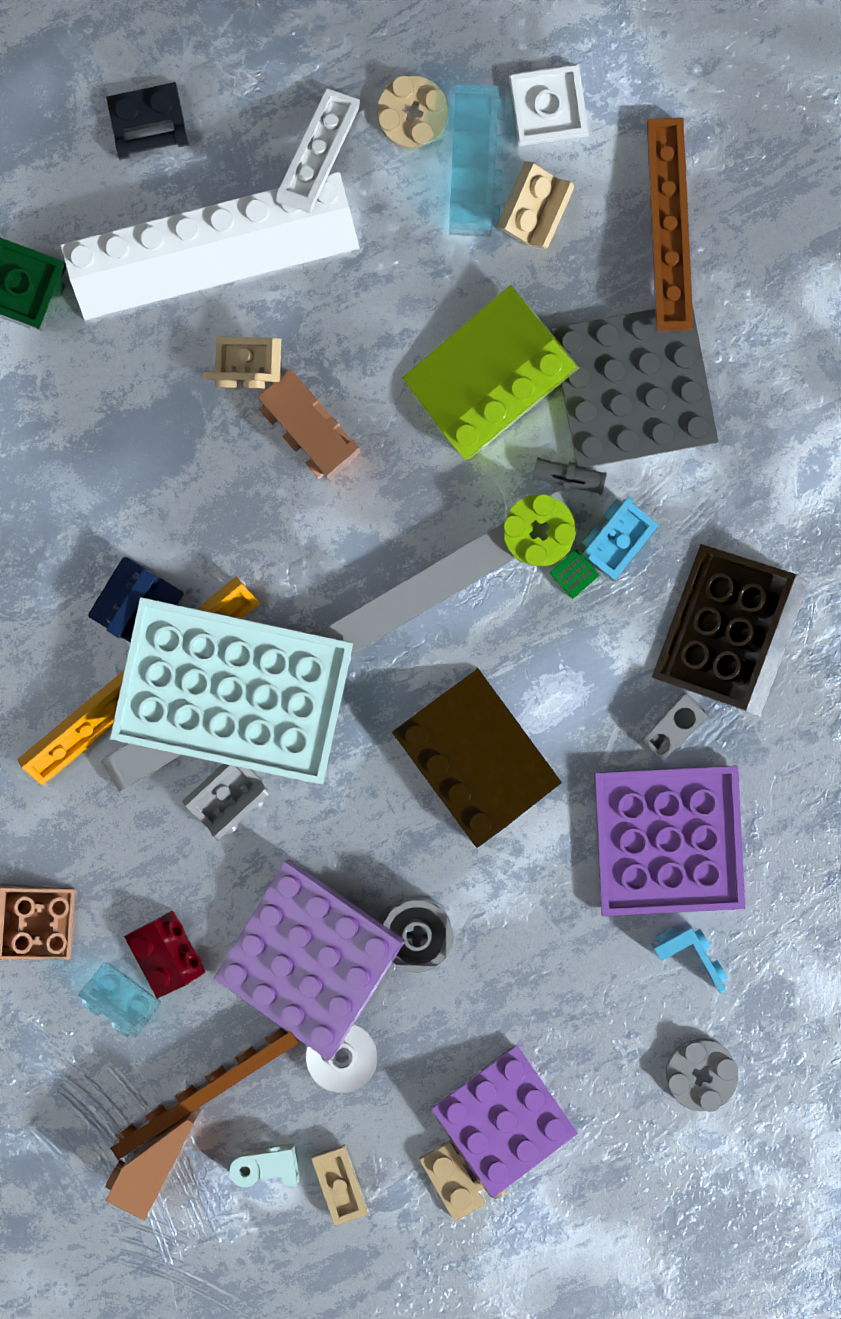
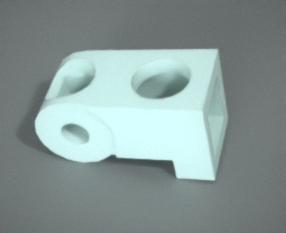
(266, 1164)

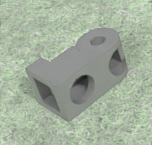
(675, 726)

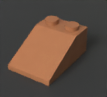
(140, 1179)

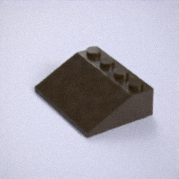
(731, 629)
(477, 757)

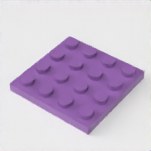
(669, 840)
(309, 959)

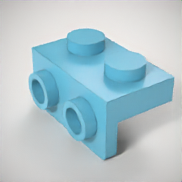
(618, 538)

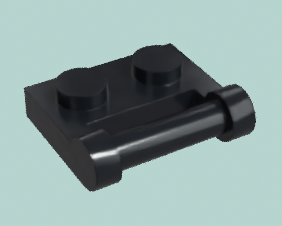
(143, 110)

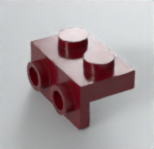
(165, 954)

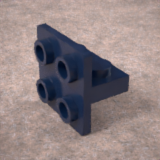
(120, 598)

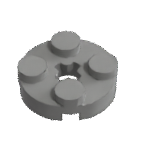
(707, 1095)

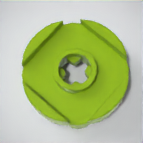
(543, 510)

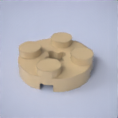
(406, 92)

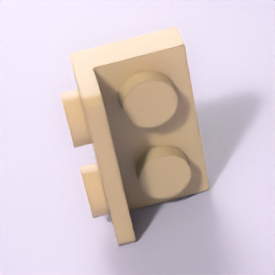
(535, 206)

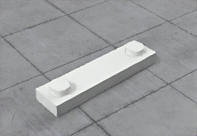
(318, 151)

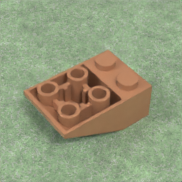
(35, 922)

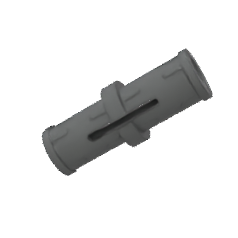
(569, 476)

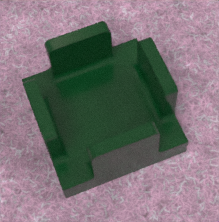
(29, 285)

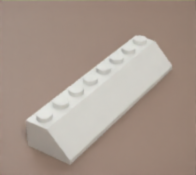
(206, 249)

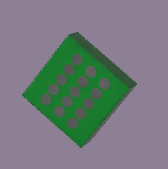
(574, 574)

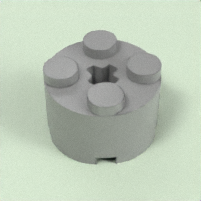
(433, 919)

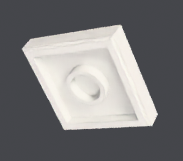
(548, 105)

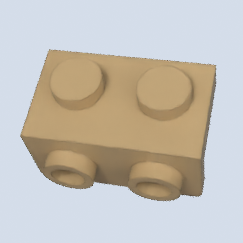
(246, 360)

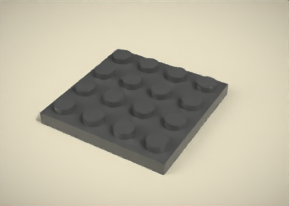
(634, 389)

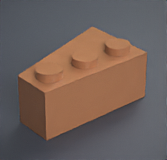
(308, 426)

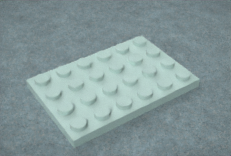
(231, 691)

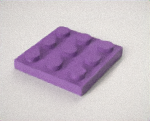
(503, 1121)

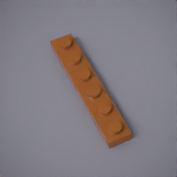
(669, 225)
(191, 1099)

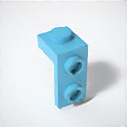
(672, 941)

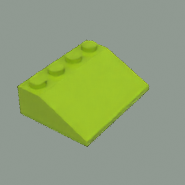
(490, 373)

